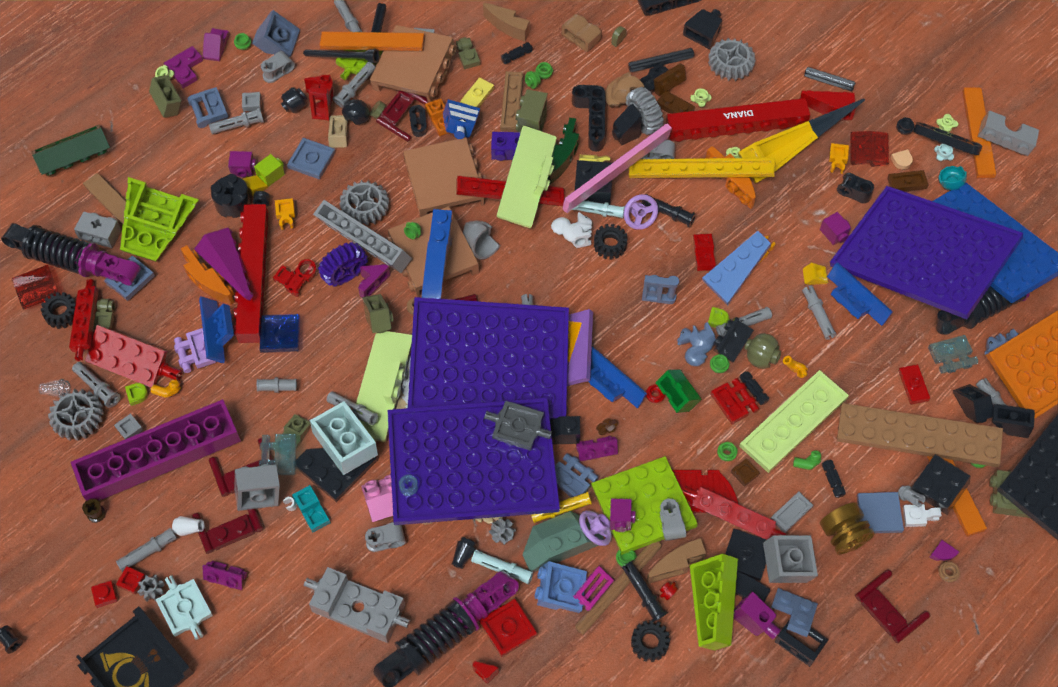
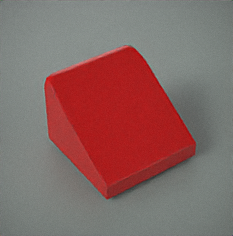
(485, 671)

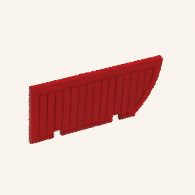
(713, 481)

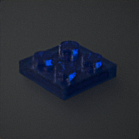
(279, 333)

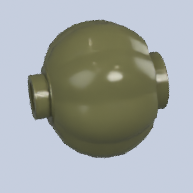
(762, 350)

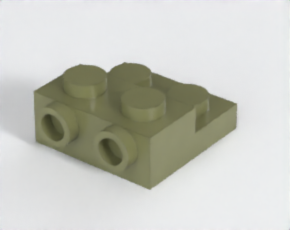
(999, 502)

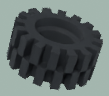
(610, 232)
(57, 301)
(650, 628)

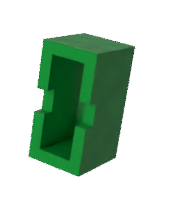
(678, 390)

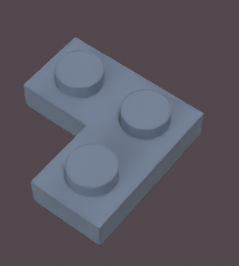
(799, 608)

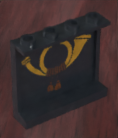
(135, 658)

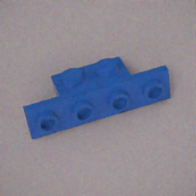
(857, 297)
(216, 328)
(612, 381)

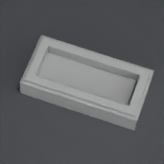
(792, 512)

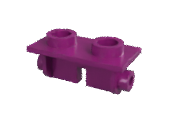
(603, 447)
(215, 573)

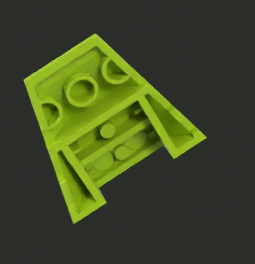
(152, 219)

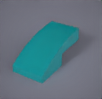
(311, 508)

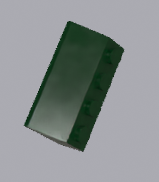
(70, 149)

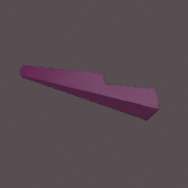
(220, 252)

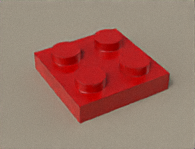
(508, 628)

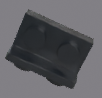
(733, 339)

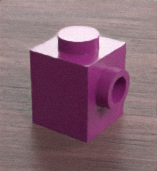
(241, 163)
(835, 228)
(621, 515)

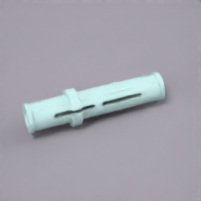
(599, 208)
(499, 565)

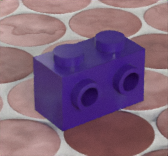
(504, 145)

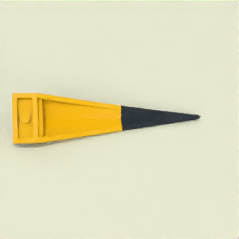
(791, 141)

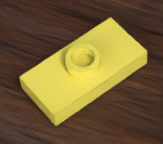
(478, 93)

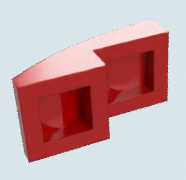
(704, 252)

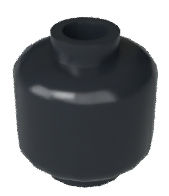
(293, 100)

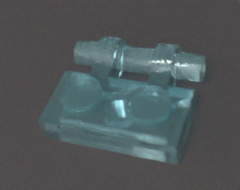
(952, 349)
(284, 453)

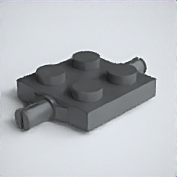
(518, 425)

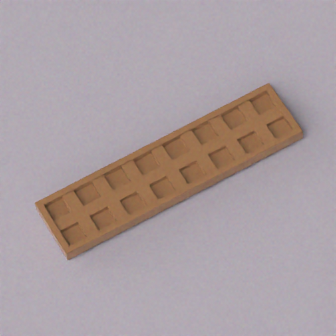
(920, 435)

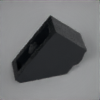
(627, 125)
(974, 403)
(1014, 420)
(565, 430)

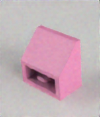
(379, 498)

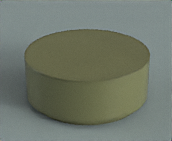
(377, 109)

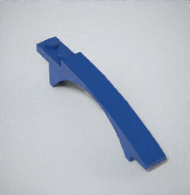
(437, 252)

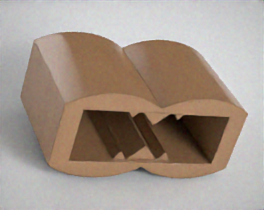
(581, 32)

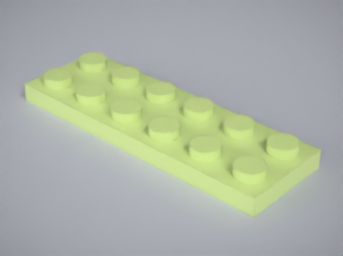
(793, 421)

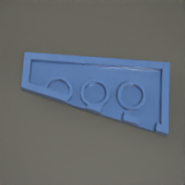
(731, 273)

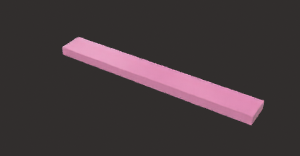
(616, 168)

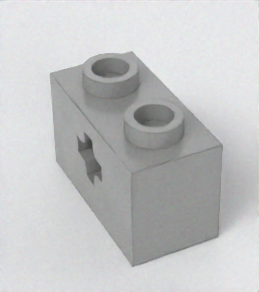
(98, 229)

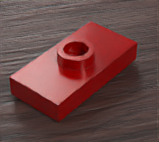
(914, 384)

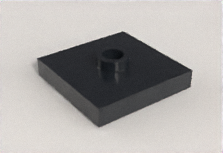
(749, 552)

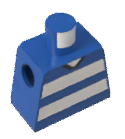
(459, 118)

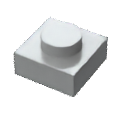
(251, 101)
(128, 427)

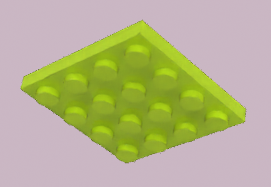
(647, 488)

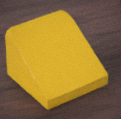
(255, 184)
(815, 274)

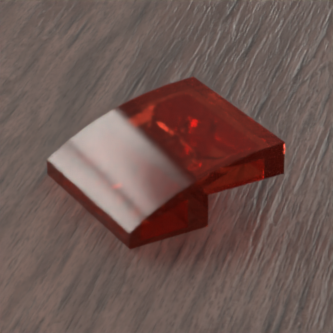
(870, 148)
(35, 286)

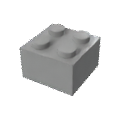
(256, 487)
(790, 559)

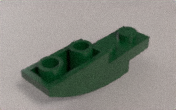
(565, 151)

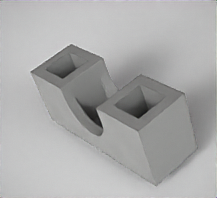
(995, 131)

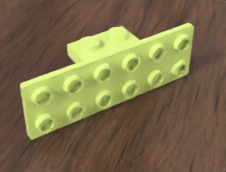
(527, 177)
(383, 379)

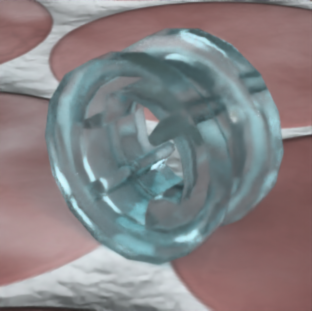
(405, 479)

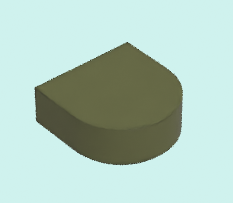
(618, 36)

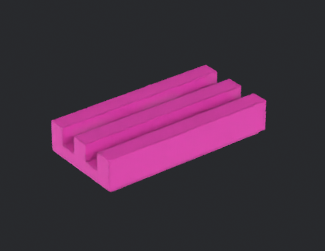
(583, 599)

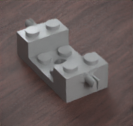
(337, 595)

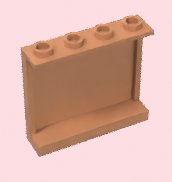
(415, 70)
(435, 171)
(459, 257)

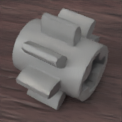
(502, 531)
(148, 583)

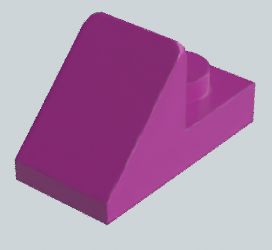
(215, 44)
(374, 277)

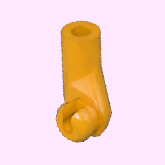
(795, 366)
(172, 389)

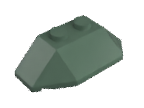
(556, 541)

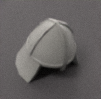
(479, 239)

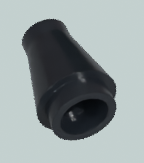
(463, 552)

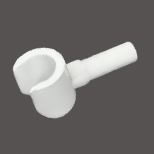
(287, 500)

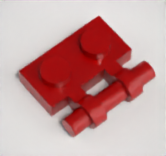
(730, 403)

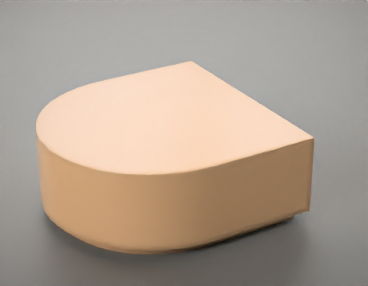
(902, 159)

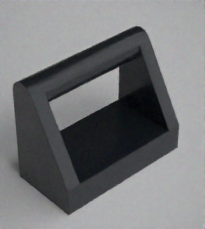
(797, 648)

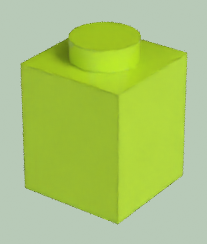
(269, 169)

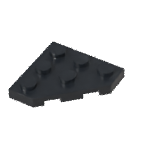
(325, 474)

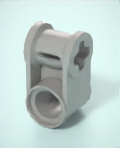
(277, 65)
(665, 150)
(672, 523)
(387, 537)

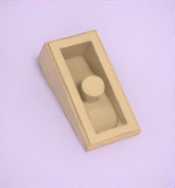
(337, 131)

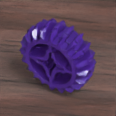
(342, 264)

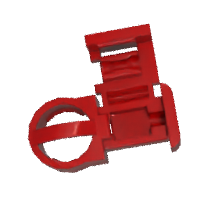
(296, 280)

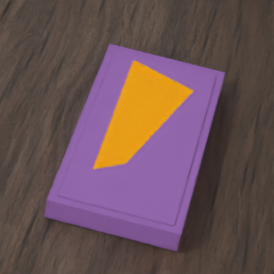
(579, 347)

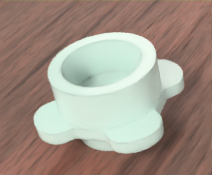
(943, 148)

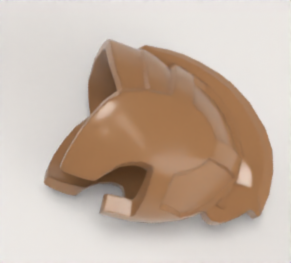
(620, 87)

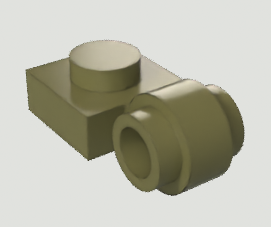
(468, 56)
(104, 315)

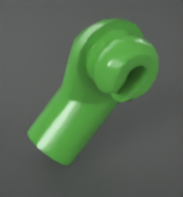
(808, 463)

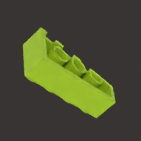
(714, 600)

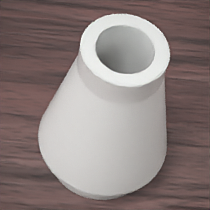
(186, 525)

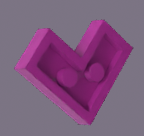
(181, 66)

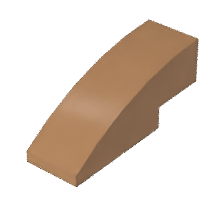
(506, 21)
(677, 561)

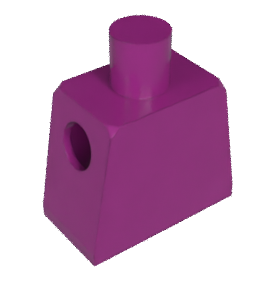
(756, 616)

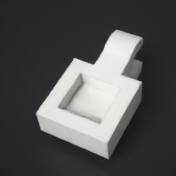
(918, 516)

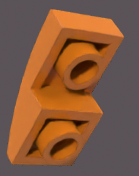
(435, 112)

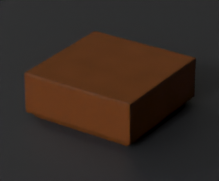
(745, 472)

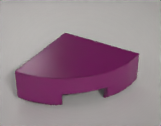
(944, 552)

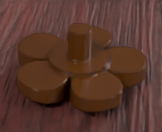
(607, 426)

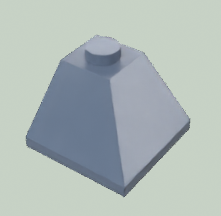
(276, 35)

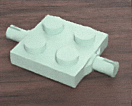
(184, 607)

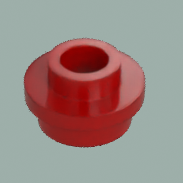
(654, 389)
(668, 590)

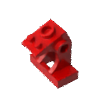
(320, 89)

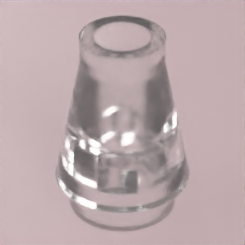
(55, 388)

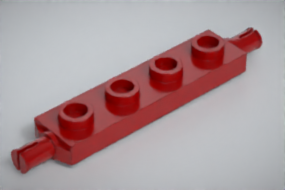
(83, 319)
(733, 513)

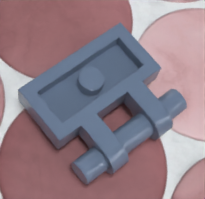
(570, 481)

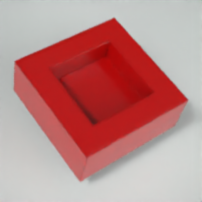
(129, 580)
(104, 594)

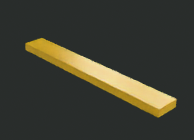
(703, 168)

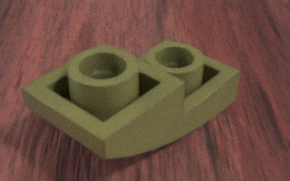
(298, 426)

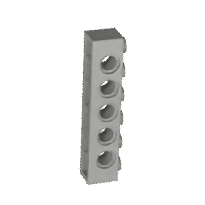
(363, 236)

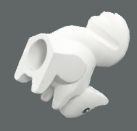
(577, 232)

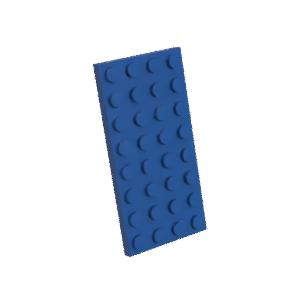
(1031, 262)

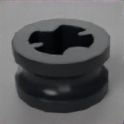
(261, 197)

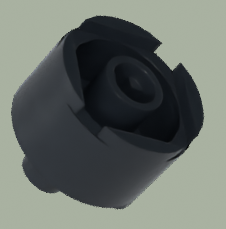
(230, 195)

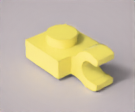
(593, 158)

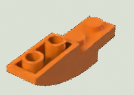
(739, 186)
(206, 279)

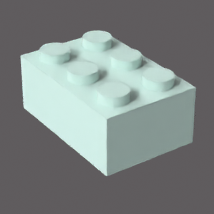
(344, 437)

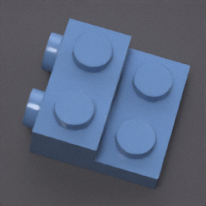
(558, 587)

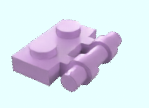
(196, 344)

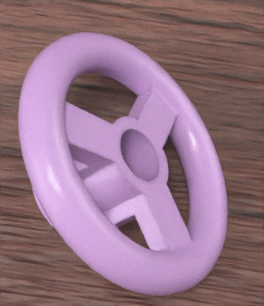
(634, 206)
(598, 525)

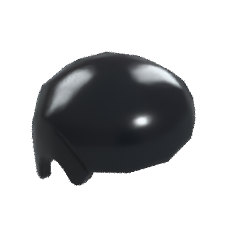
(356, 111)

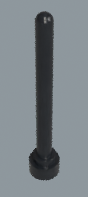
(369, 55)

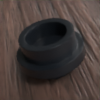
(905, 126)

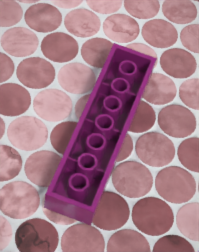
(155, 451)

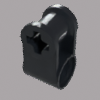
(856, 188)

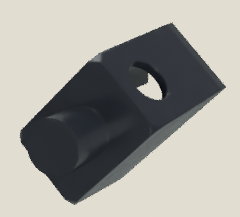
(704, 27)

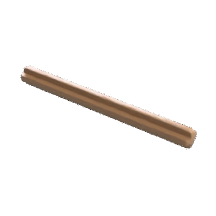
(615, 589)

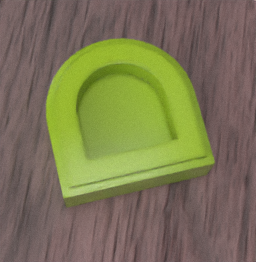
(717, 317)
(136, 393)

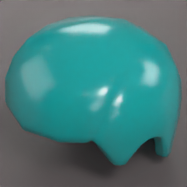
(952, 177)

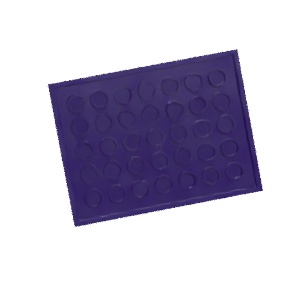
(927, 251)
(488, 353)
(464, 469)

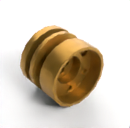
(845, 526)

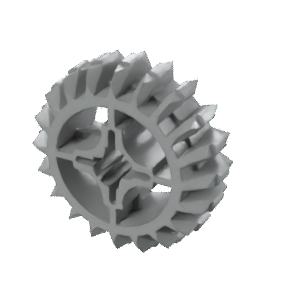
(731, 59)
(648, 108)
(362, 196)
(82, 418)

